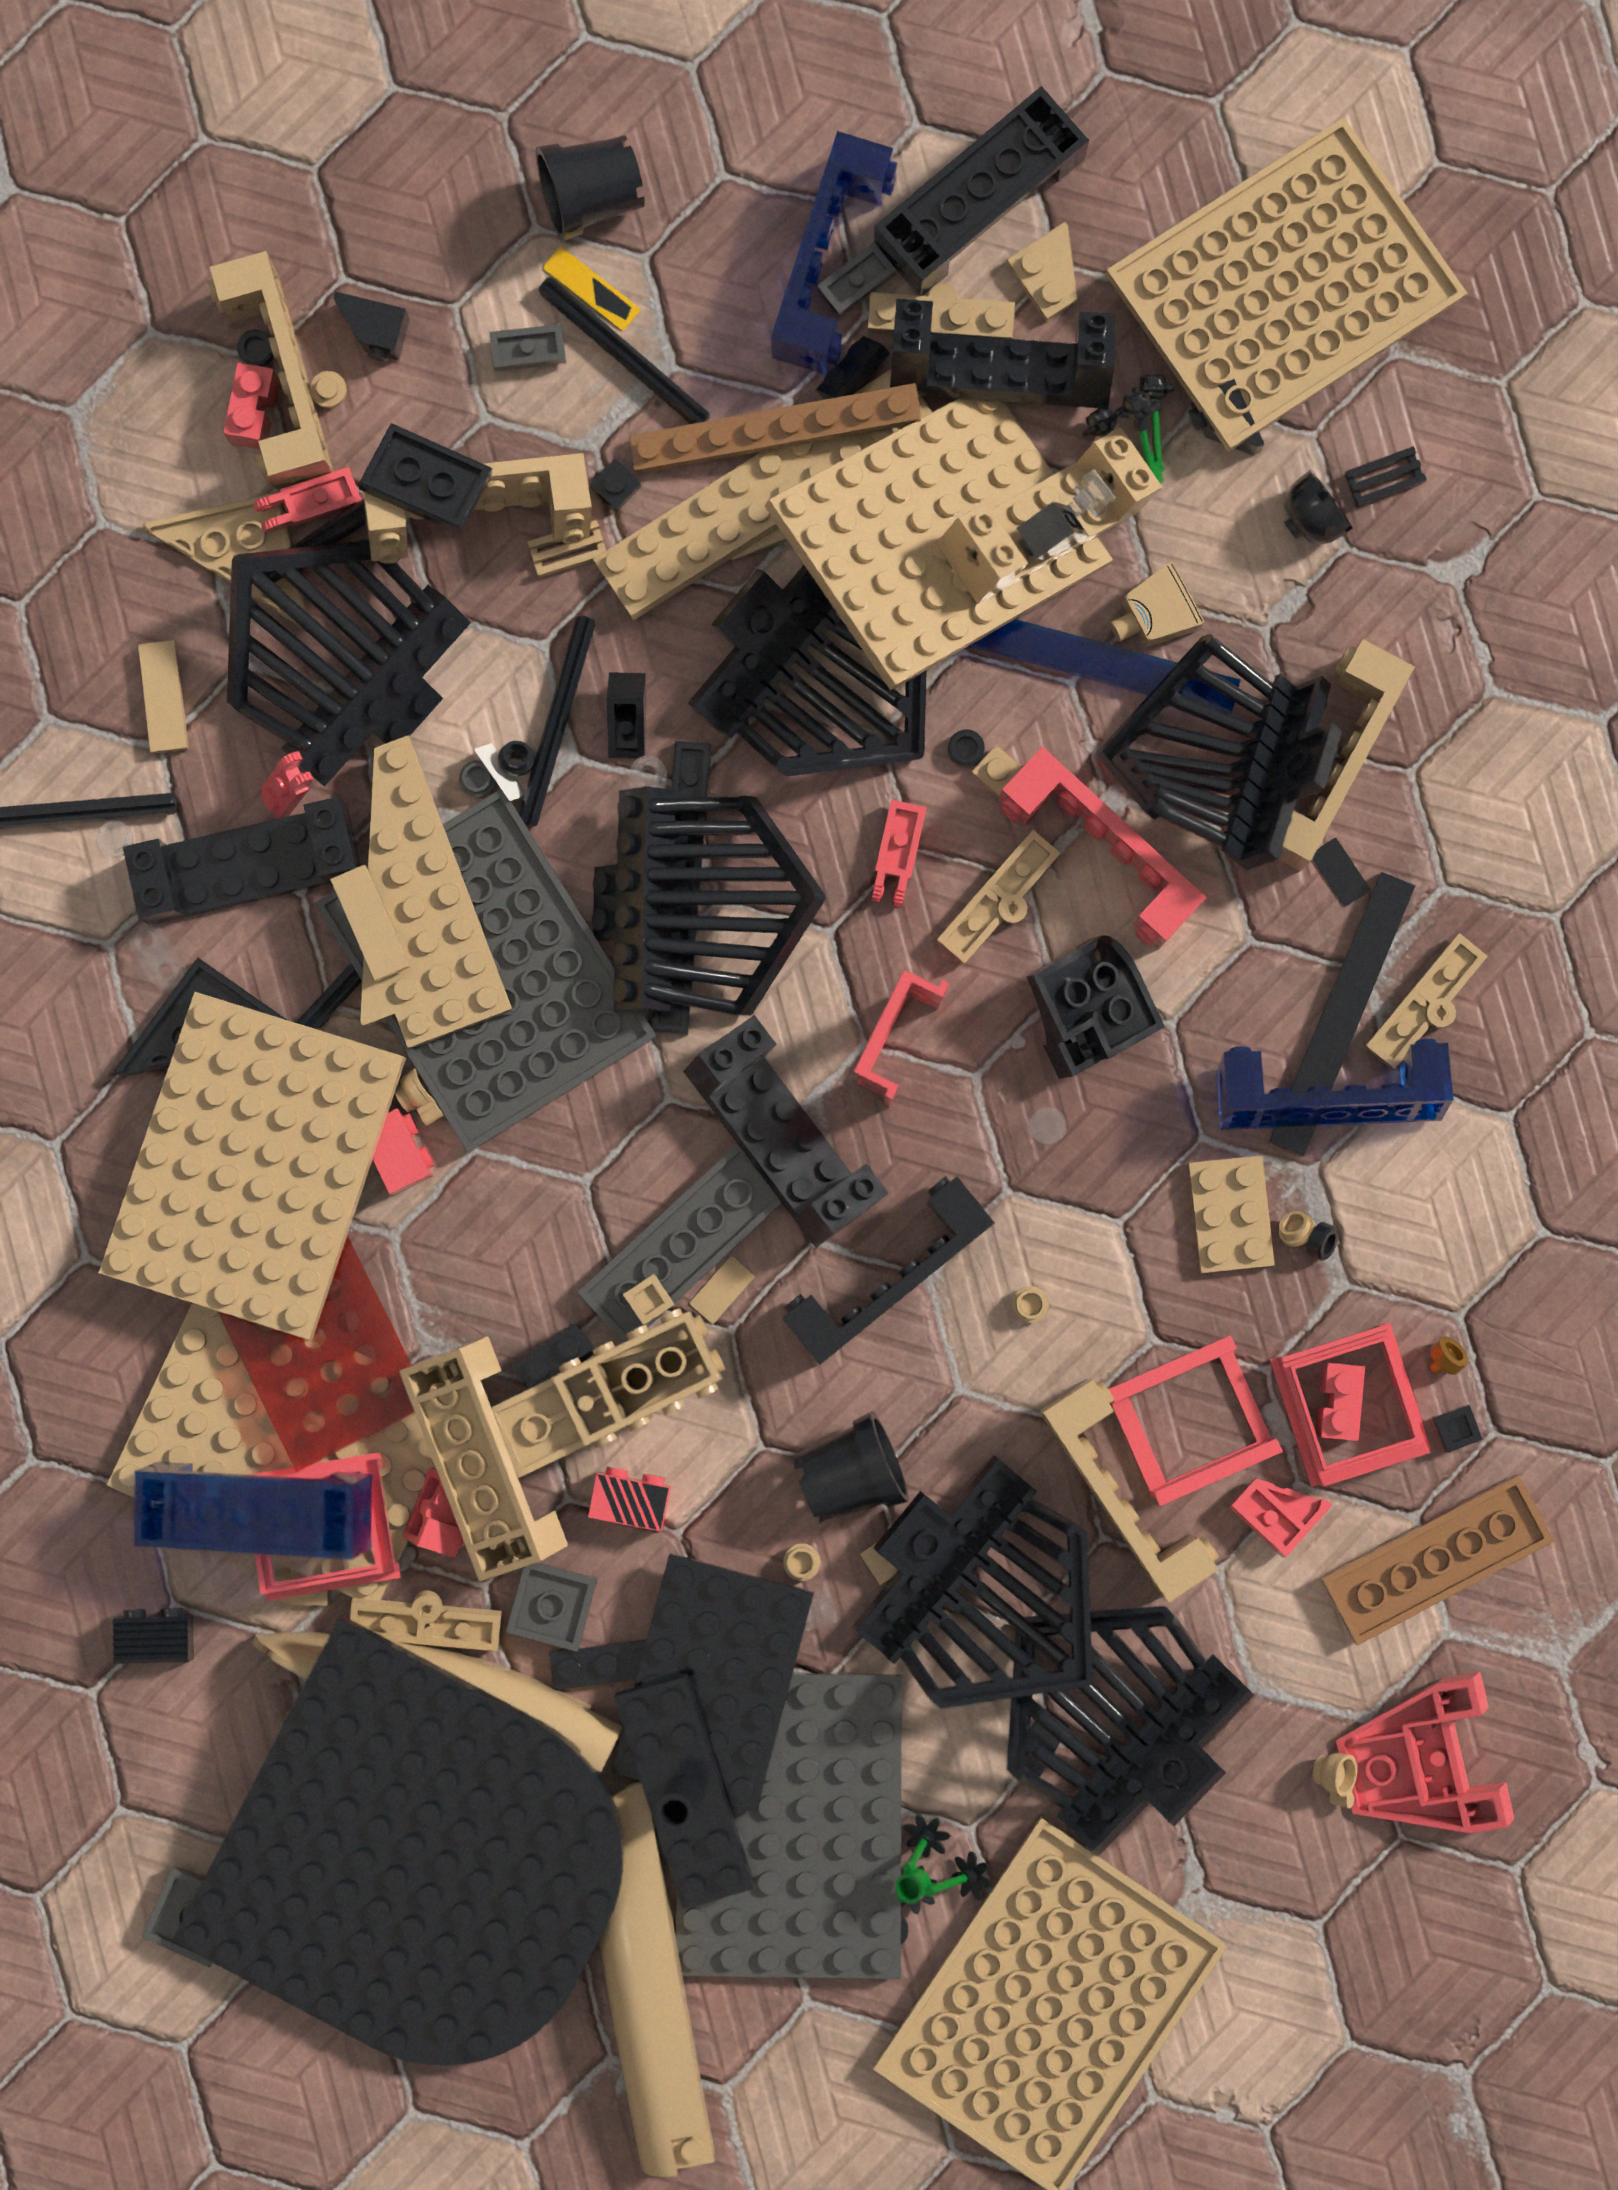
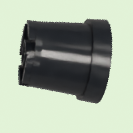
(588, 183)
(852, 1471)

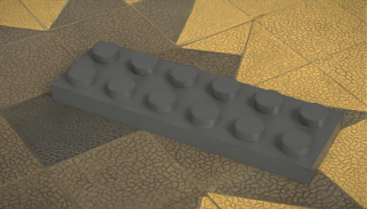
(684, 1239)

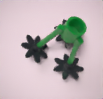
(915, 1882)

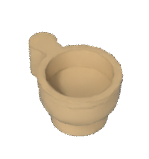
(414, 1094)
(1337, 1776)

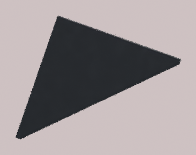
(158, 1040)

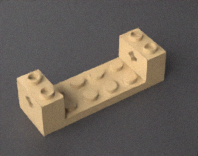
(251, 289)
(516, 482)
(994, 535)
(1378, 680)
(475, 1461)
(1173, 1569)

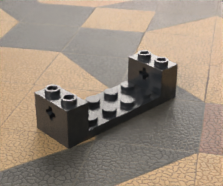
(979, 189)
(1001, 367)
(242, 863)
(780, 1134)
(962, 1218)

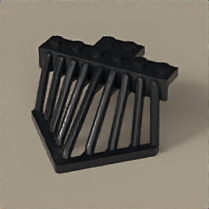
(769, 635)
(382, 689)
(1276, 767)
(638, 900)
(937, 1555)
(1160, 1761)

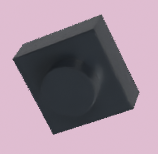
(615, 485)
(1457, 1428)

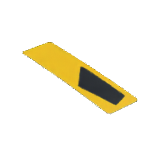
(591, 288)

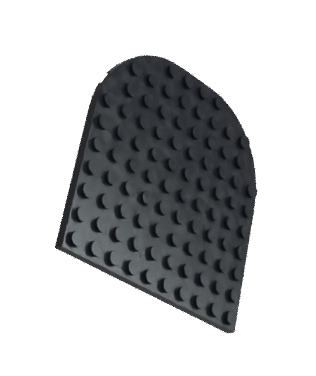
(413, 1861)

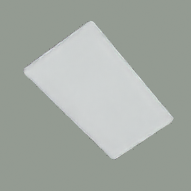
(507, 783)

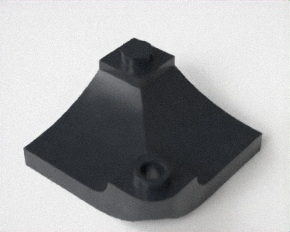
(1092, 1005)

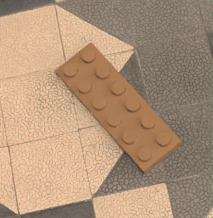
(1437, 1559)

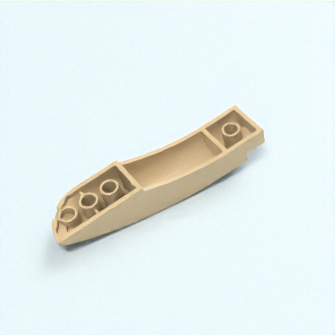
(563, 1712)
(652, 2005)

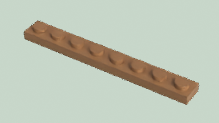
(775, 428)

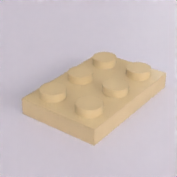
(1231, 1214)

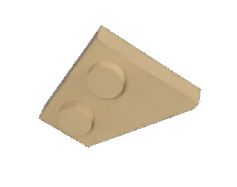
(1047, 272)

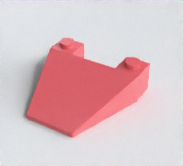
(1415, 1766)

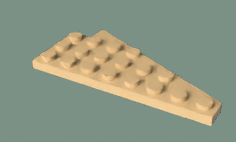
(430, 909)

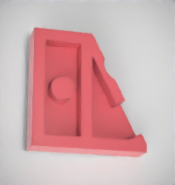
(1278, 1514)

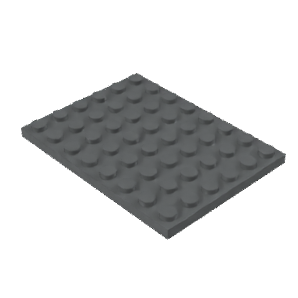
(552, 974)
(817, 1845)

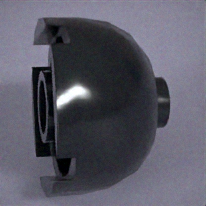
(1314, 512)

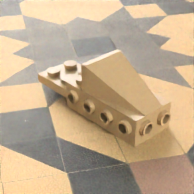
(609, 1392)

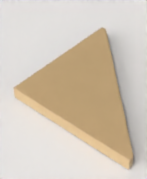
(220, 533)

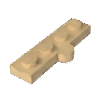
(949, 314)
(999, 898)
(1427, 1002)
(429, 1622)

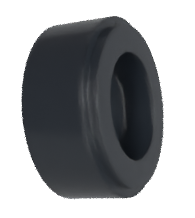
(255, 348)
(966, 748)
(1322, 1241)

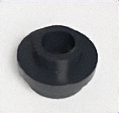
(519, 750)

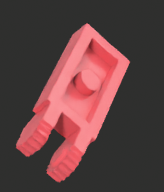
(310, 500)
(285, 786)
(899, 848)

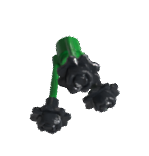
(1137, 408)

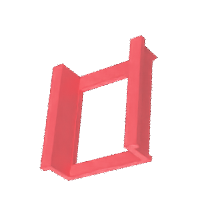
(907, 985)
(1301, 1423)
(1213, 1471)
(385, 1565)

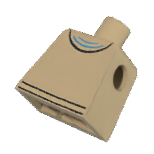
(1158, 610)

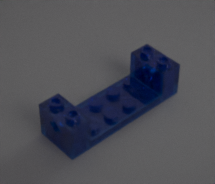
(854, 170)
(1420, 1097)
(252, 1512)

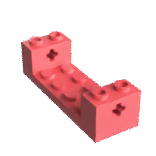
(1047, 776)

